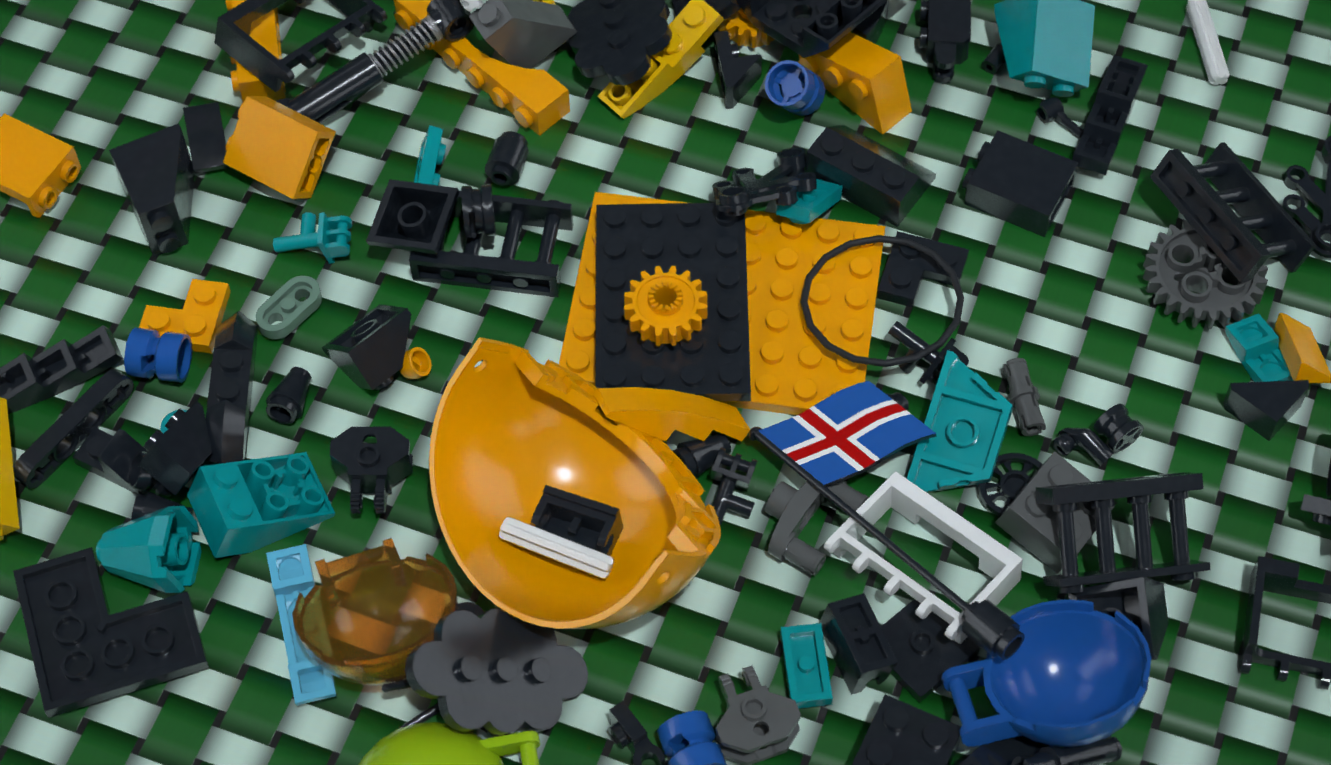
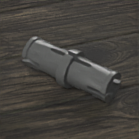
(1024, 397)

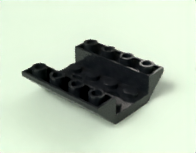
(808, 36)

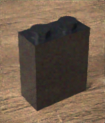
(1019, 183)

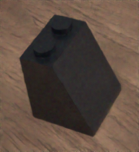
(159, 186)

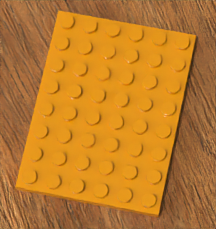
(786, 360)

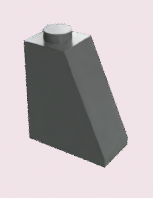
(523, 29)

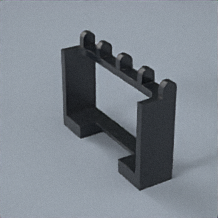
(235, 26)
(1280, 578)

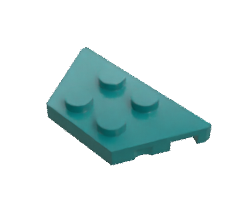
(968, 427)

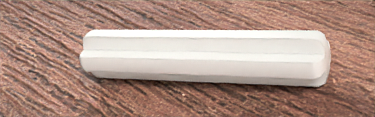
(1208, 41)
(556, 547)

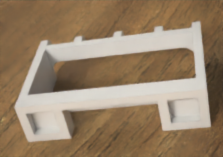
(915, 504)

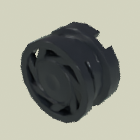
(478, 211)

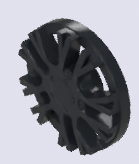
(1010, 483)

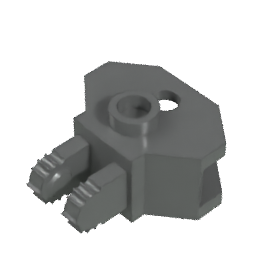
(755, 721)

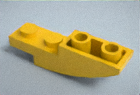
(689, 32)

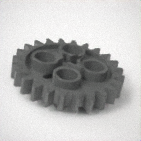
(1199, 273)

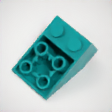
(257, 502)

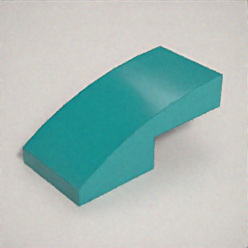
(1258, 349)

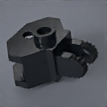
(371, 466)

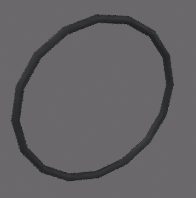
(873, 361)

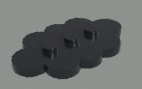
(618, 37)
(496, 672)

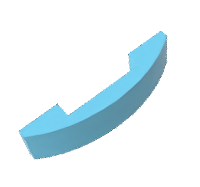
(292, 575)

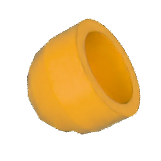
(416, 363)

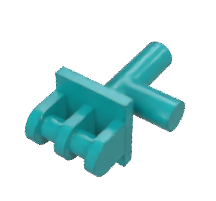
(330, 238)

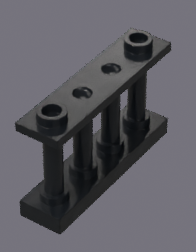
(1218, 224)
(502, 272)
(1101, 498)

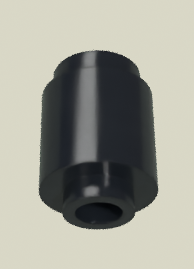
(507, 158)

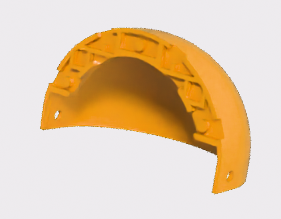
(534, 425)

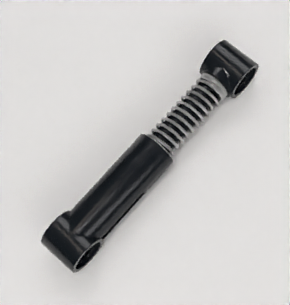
(444, 21)

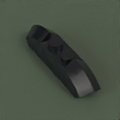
(231, 388)

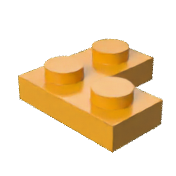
(198, 318)

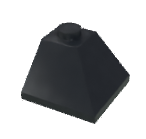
(412, 216)
(372, 347)
(1139, 600)

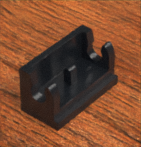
(578, 519)
(857, 642)

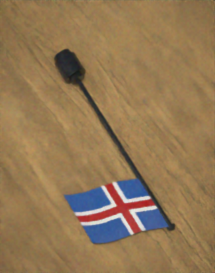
(846, 439)

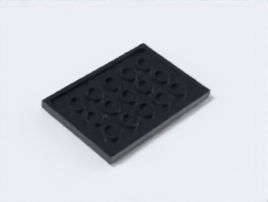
(692, 239)

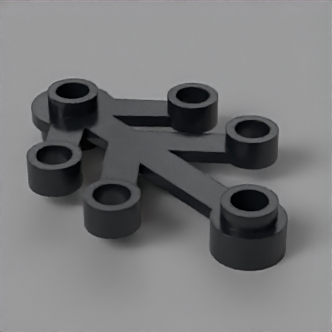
(744, 190)
(1321, 200)

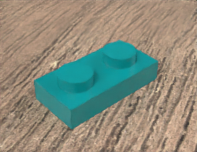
(430, 155)
(811, 203)
(806, 665)

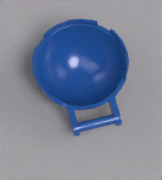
(1064, 686)

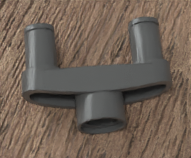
(794, 511)

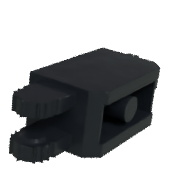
(945, 35)

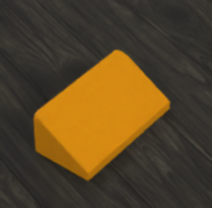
(1301, 351)

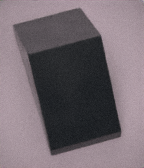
(1265, 404)

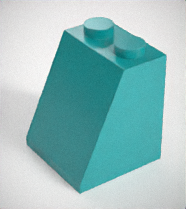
(1047, 43)

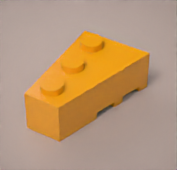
(864, 79)

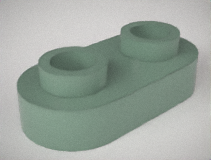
(286, 308)

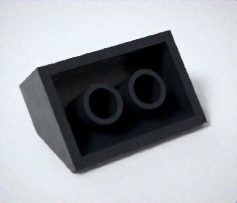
(868, 172)

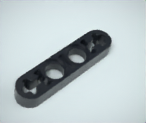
(72, 428)

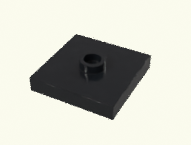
(924, 650)

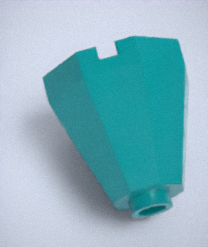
(154, 550)

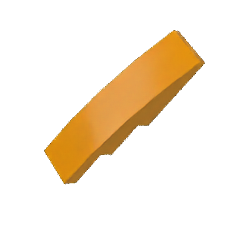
(664, 410)

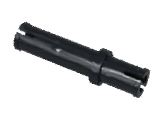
(1096, 753)

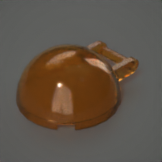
(373, 612)

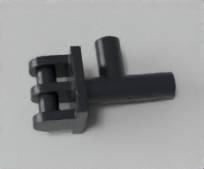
(916, 344)
(729, 481)

